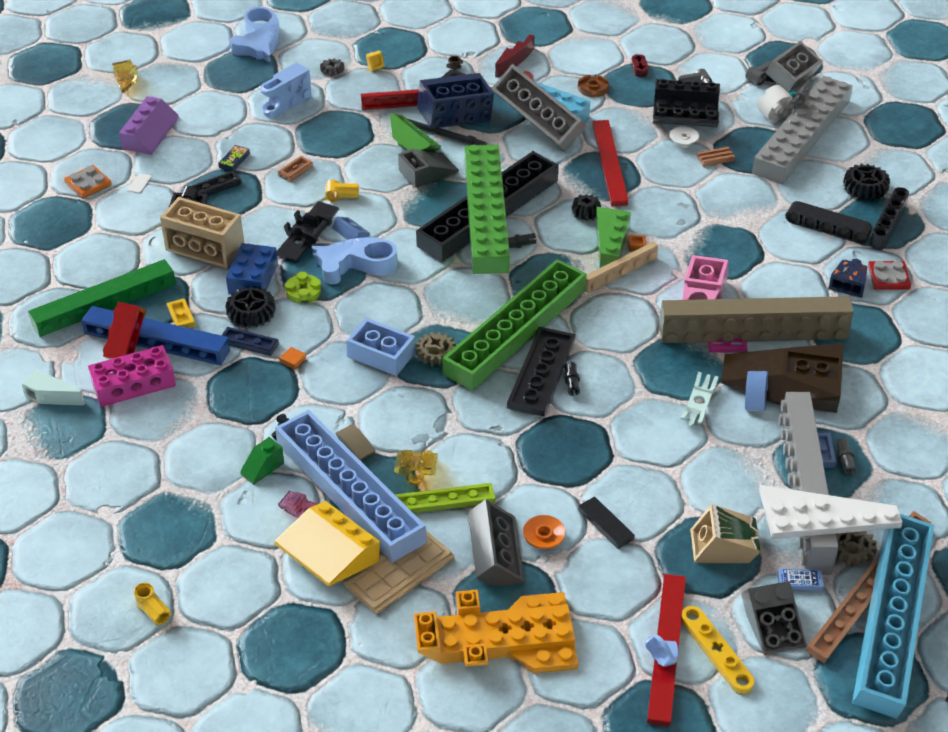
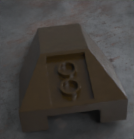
(792, 369)

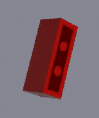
(124, 330)

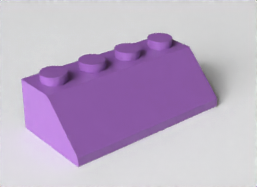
(147, 126)

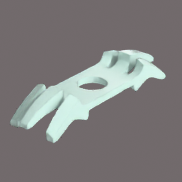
(699, 392)

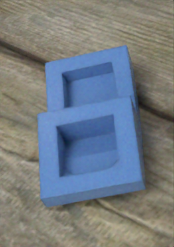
(756, 390)

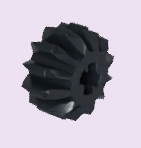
(585, 207)

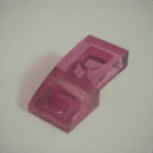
(295, 503)

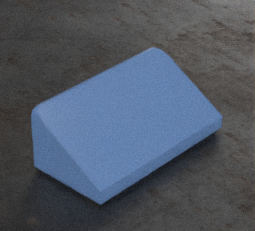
(349, 229)

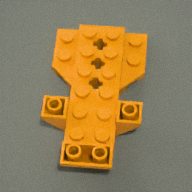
(532, 631)

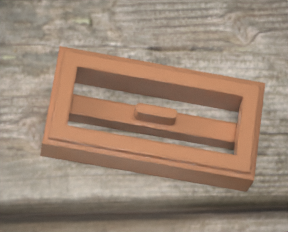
(715, 156)
(295, 168)

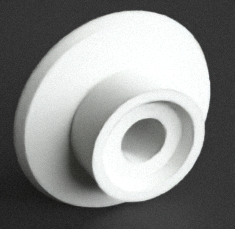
(684, 136)

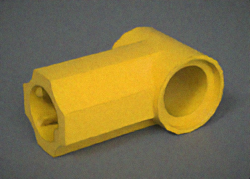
(337, 190)
(151, 604)

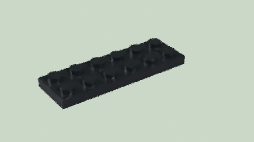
(541, 371)

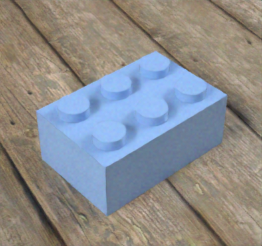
(381, 346)

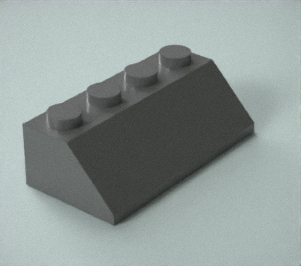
(495, 545)

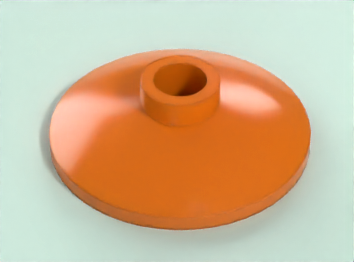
(544, 531)

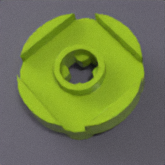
(303, 280)

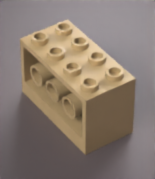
(202, 232)

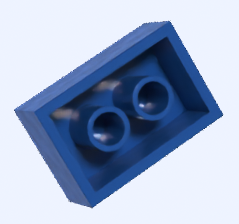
(252, 267)

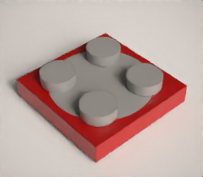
(889, 275)

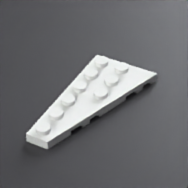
(809, 514)

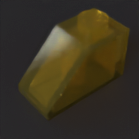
(125, 74)

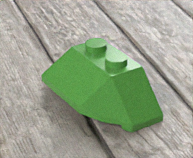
(409, 135)

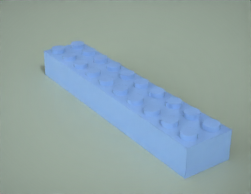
(351, 485)

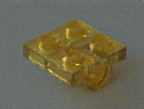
(422, 462)

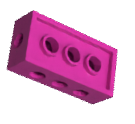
(131, 375)

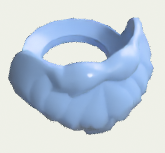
(662, 651)

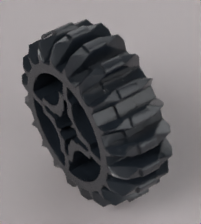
(866, 182)
(250, 307)

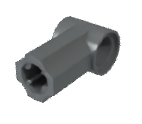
(758, 74)
(700, 75)

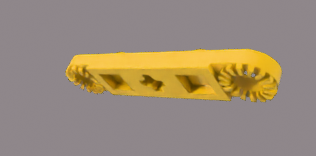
(725, 661)

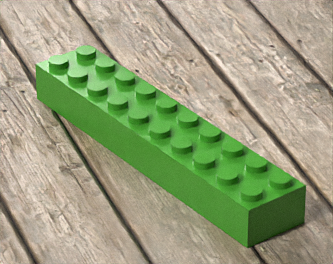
(486, 210)
(513, 325)

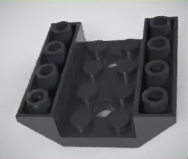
(686, 103)

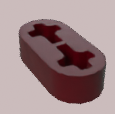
(639, 65)

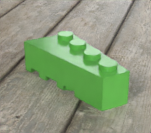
(611, 233)

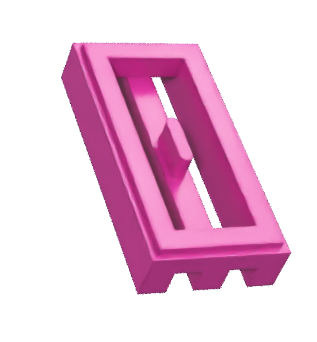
(728, 347)

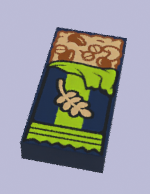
(234, 158)

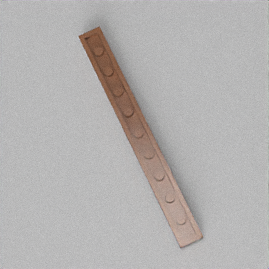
(847, 612)

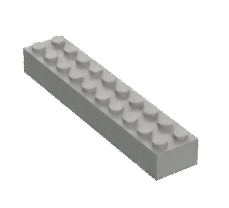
(802, 130)
(806, 473)

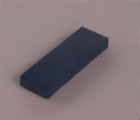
(251, 341)

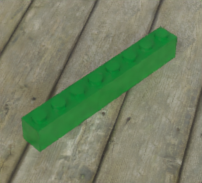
(105, 295)

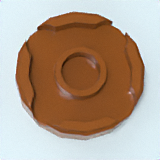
(593, 86)

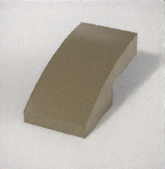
(356, 442)

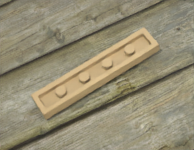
(621, 266)

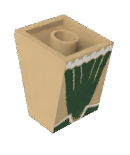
(724, 537)

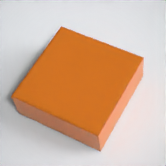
(636, 242)
(292, 358)

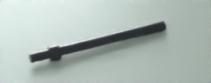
(469, 140)

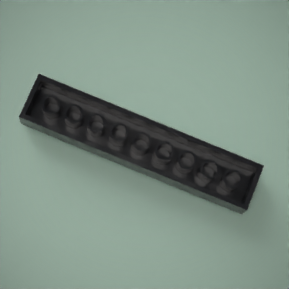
(521, 183)

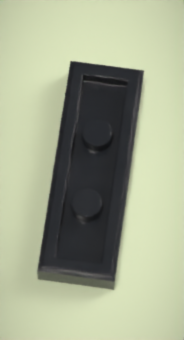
(218, 183)
(606, 522)

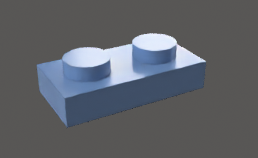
(827, 450)

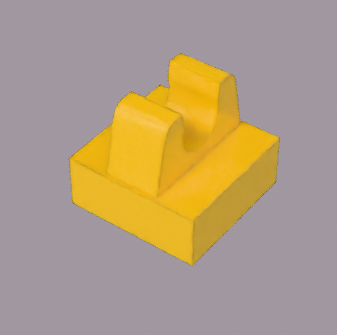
(375, 60)

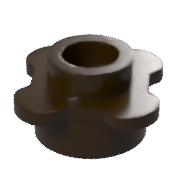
(454, 62)

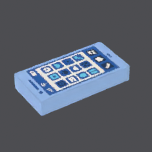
(802, 579)

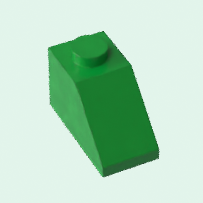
(262, 460)

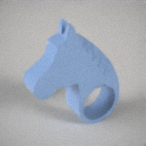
(261, 38)
(356, 254)

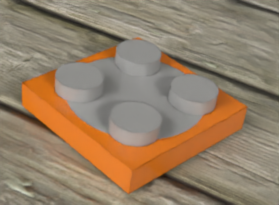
(87, 181)

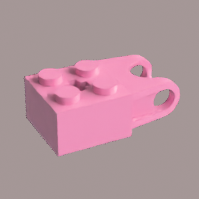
(705, 278)

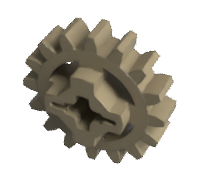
(434, 347)
(853, 547)

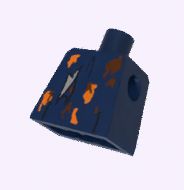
(849, 278)

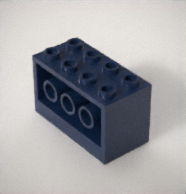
(455, 100)

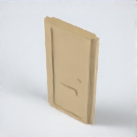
(387, 581)

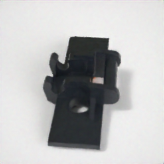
(306, 230)

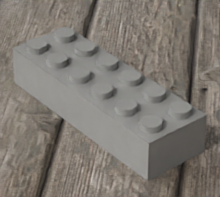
(538, 107)

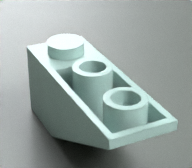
(49, 390)

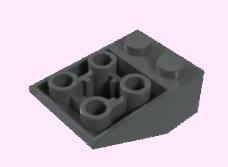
(424, 166)
(774, 617)

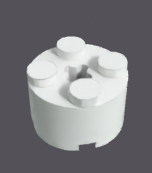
(775, 104)

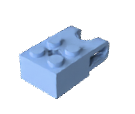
(286, 89)

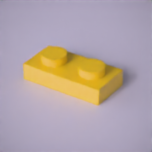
(180, 313)

